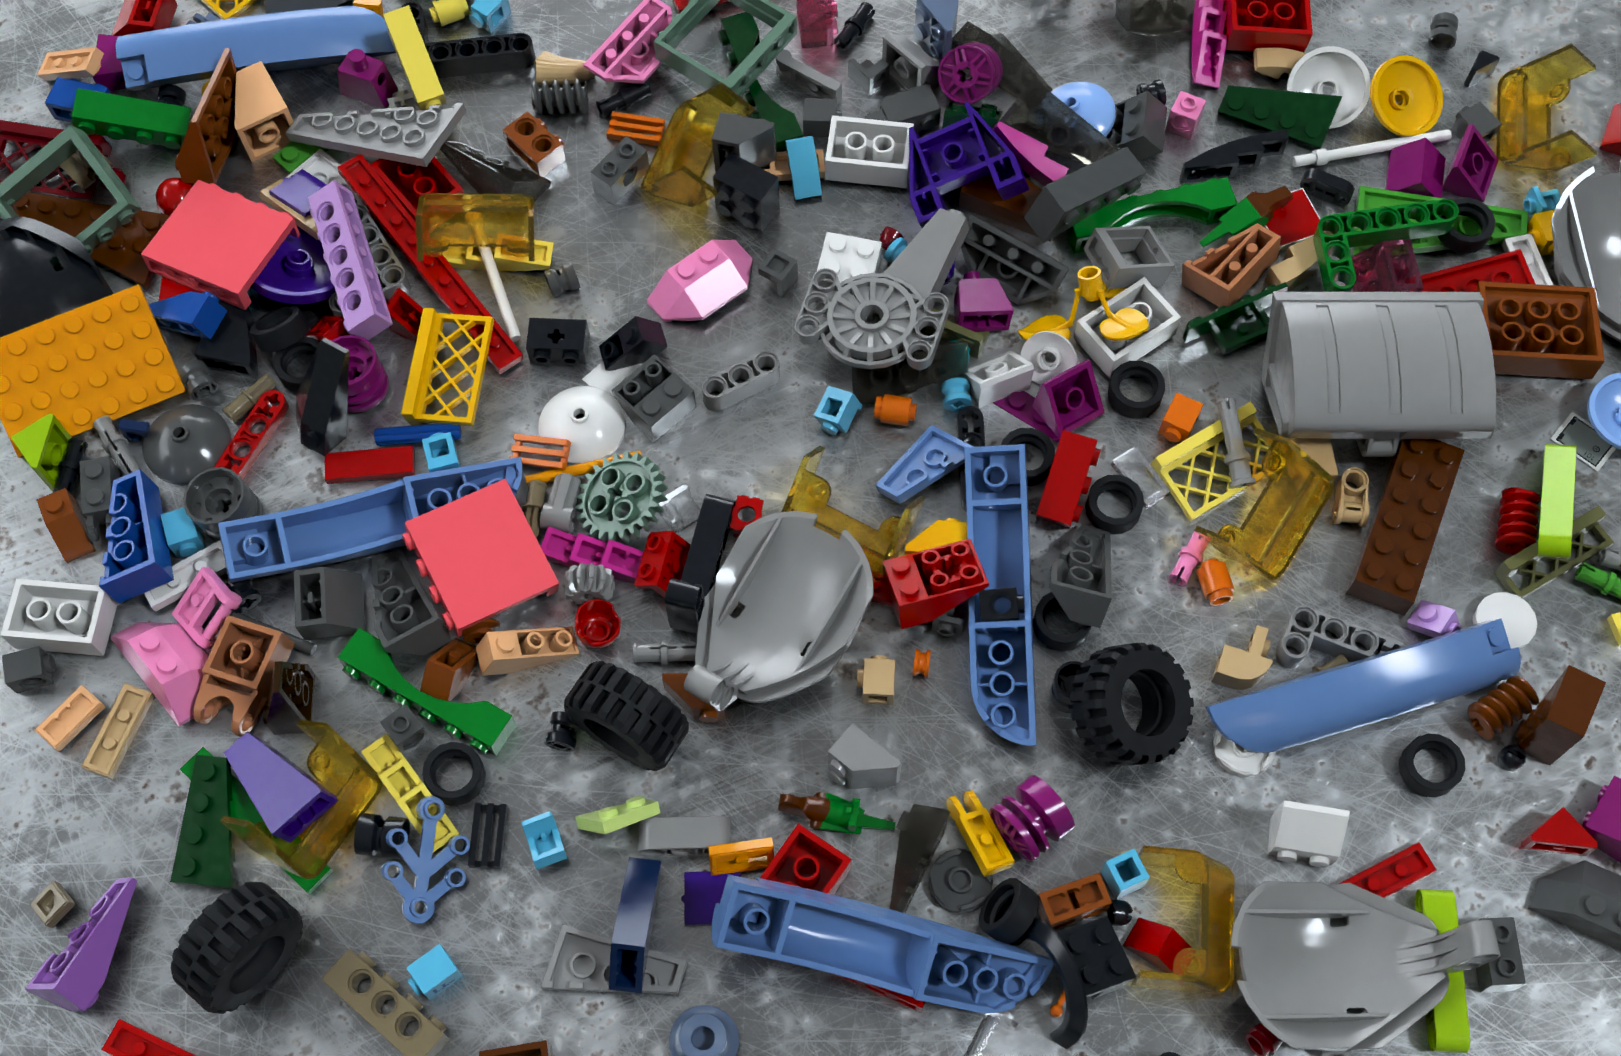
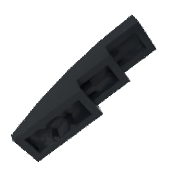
(1240, 153)

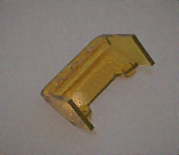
(1525, 112)
(687, 147)
(475, 222)
(811, 495)
(1281, 513)
(344, 775)
(1212, 965)

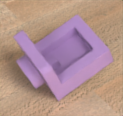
(1433, 619)

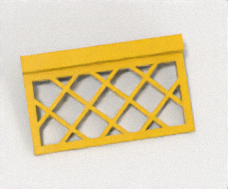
(424, 370)

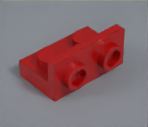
(662, 560)

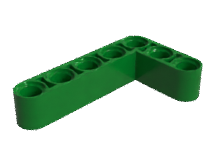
(1373, 233)

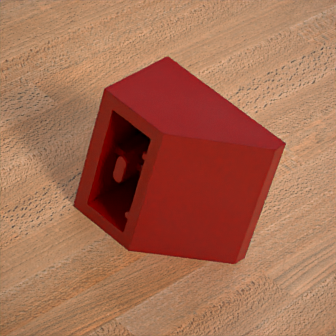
(144, 16)

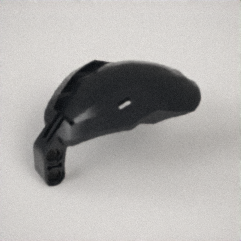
(28, 281)

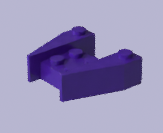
(957, 158)

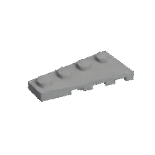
(583, 964)

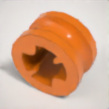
(921, 662)

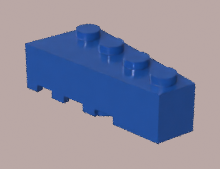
(137, 542)

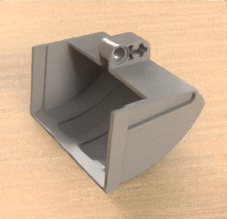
(1380, 367)

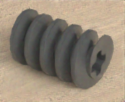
(559, 97)

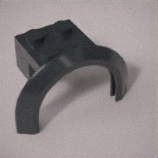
(1088, 964)

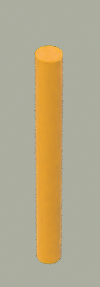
(575, 470)

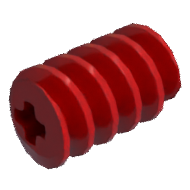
(1517, 520)

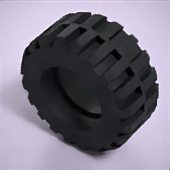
(1163, 698)
(626, 715)
(236, 947)

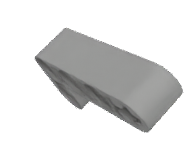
(1315, 637)

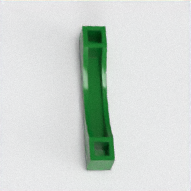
(1197, 202)
(477, 721)

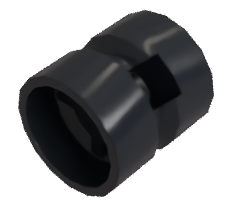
(1062, 685)
(371, 835)

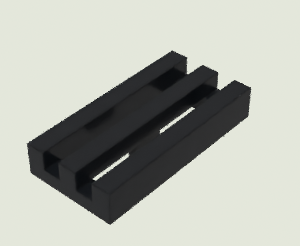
(489, 809)

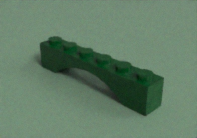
(740, 37)

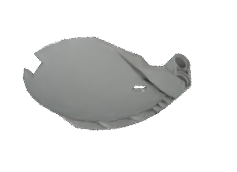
(1589, 242)
(795, 592)
(1384, 961)

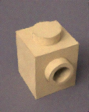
(877, 680)

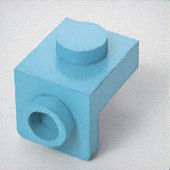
(1540, 201)
(544, 840)

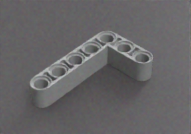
(388, 271)

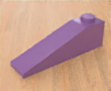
(82, 966)

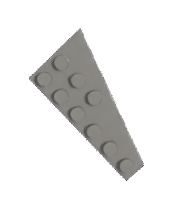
(385, 133)

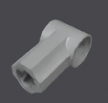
(560, 509)

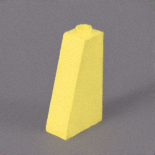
(414, 58)

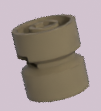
(80, 170)

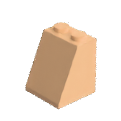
(260, 112)

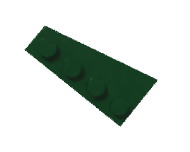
(1301, 113)
(204, 842)

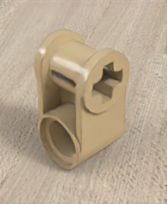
(1350, 503)

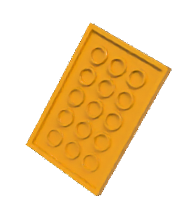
(86, 366)

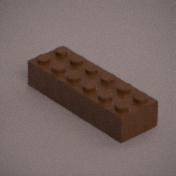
(1405, 524)

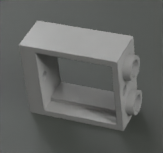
(1105, 248)

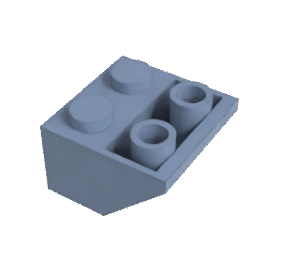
(936, 24)

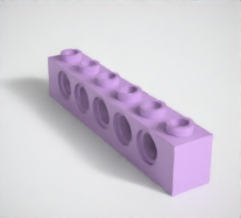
(349, 261)

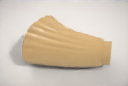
(551, 67)

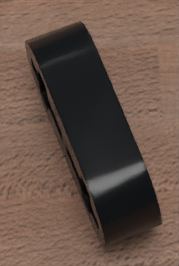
(1327, 186)

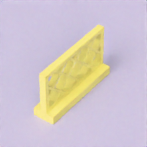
(1198, 445)

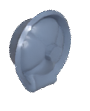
(704, 1032)

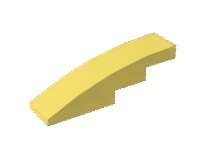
(470, 258)
(405, 786)

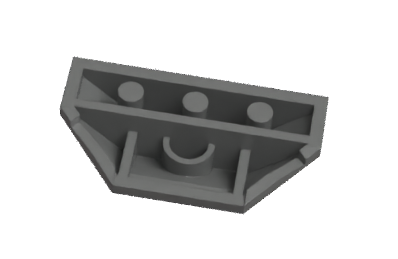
(1019, 267)
(1582, 899)

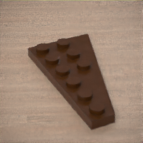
(120, 252)

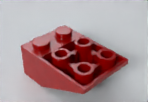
(933, 581)

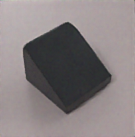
(1482, 68)

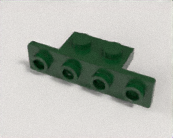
(1236, 324)

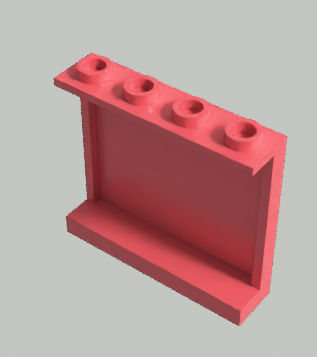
(218, 242)
(479, 556)

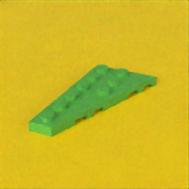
(1508, 221)

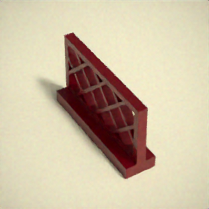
(37, 137)

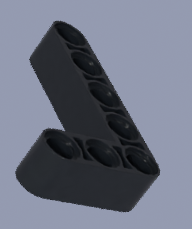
(475, 54)
(687, 596)

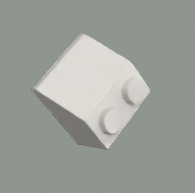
(1307, 833)

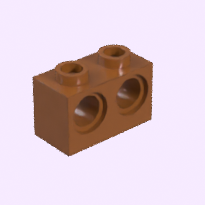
(530, 140)
(1074, 902)

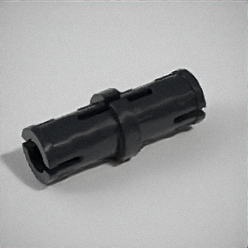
(854, 26)
(623, 98)
(70, 467)

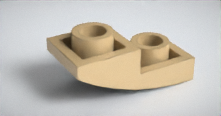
(1275, 61)

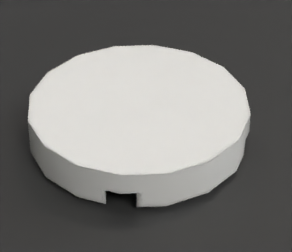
(1516, 616)
(1237, 760)

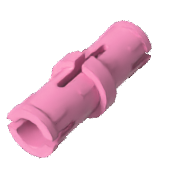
(1189, 558)

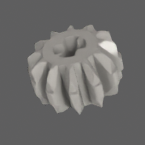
(588, 583)

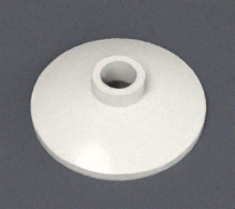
(1036, 352)

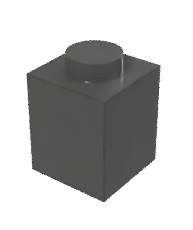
(818, 116)
(1482, 119)

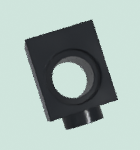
(989, 597)

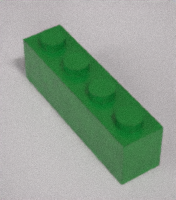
(130, 118)

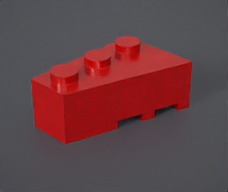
(1068, 479)

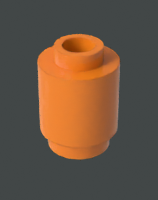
(895, 409)
(1215, 582)

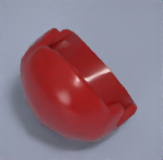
(170, 194)
(597, 623)

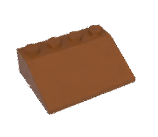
(211, 127)
(1543, 329)

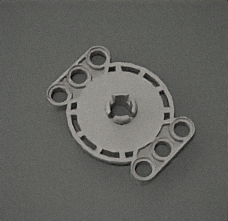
(854, 304)

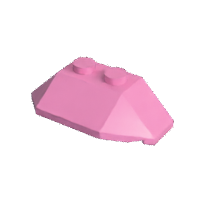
(629, 50)
(702, 282)
(166, 663)

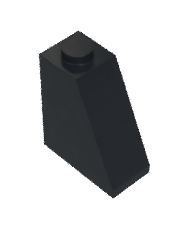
(232, 345)

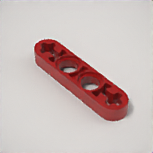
(255, 441)

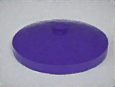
(296, 272)

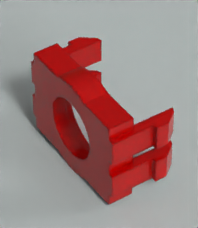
(745, 502)

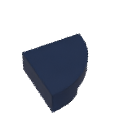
(133, 429)

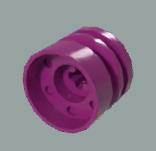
(984, 66)
(366, 377)
(1032, 818)

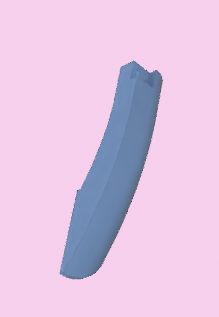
(277, 39)
(351, 524)
(1000, 532)
(1368, 689)
(875, 946)

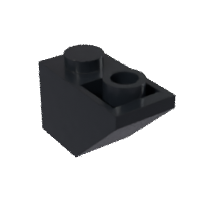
(633, 344)

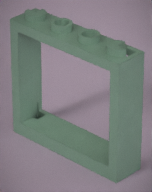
(783, 31)
(48, 160)

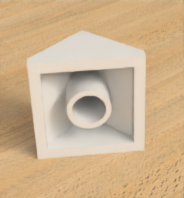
(999, 378)

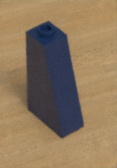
(634, 925)

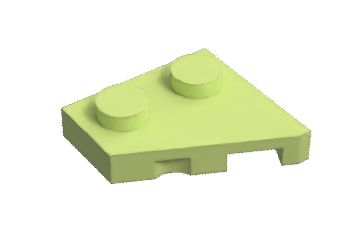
(618, 816)

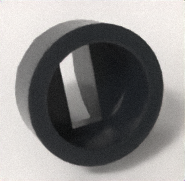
(1509, 761)
(1118, 913)

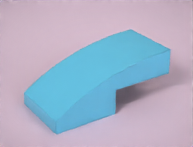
(803, 167)

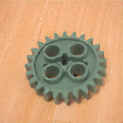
(615, 493)

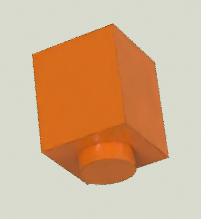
(1180, 418)

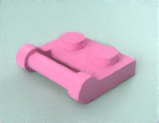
(198, 604)

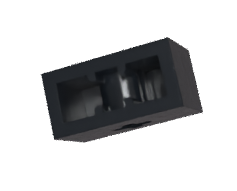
(557, 341)

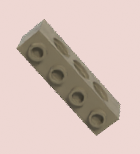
(344, 980)

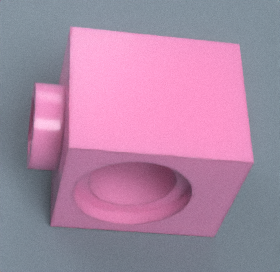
(1185, 115)

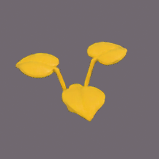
(1119, 326)

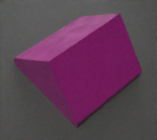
(1471, 167)
(1416, 169)
(1069, 399)

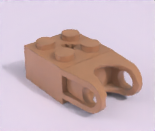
(240, 672)

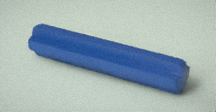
(413, 433)

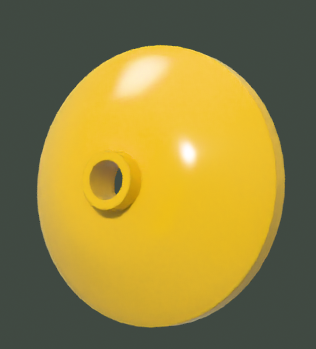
(1416, 93)

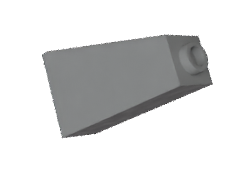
(931, 252)

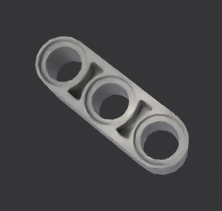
(734, 392)
(682, 835)

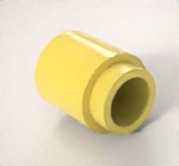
(448, 11)

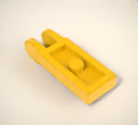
(980, 834)

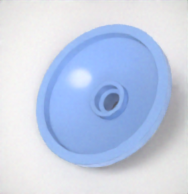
(1089, 102)
(1605, 409)

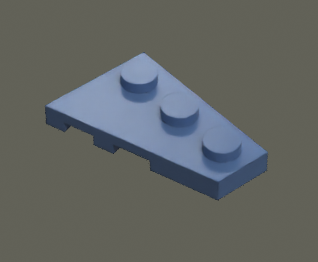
(922, 464)

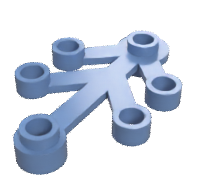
(424, 864)

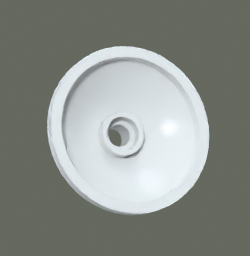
(1340, 71)
(592, 436)

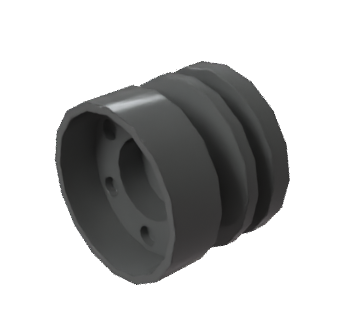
(219, 497)

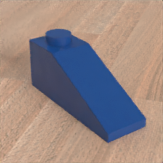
(190, 313)

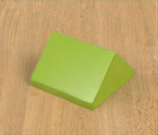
(44, 447)

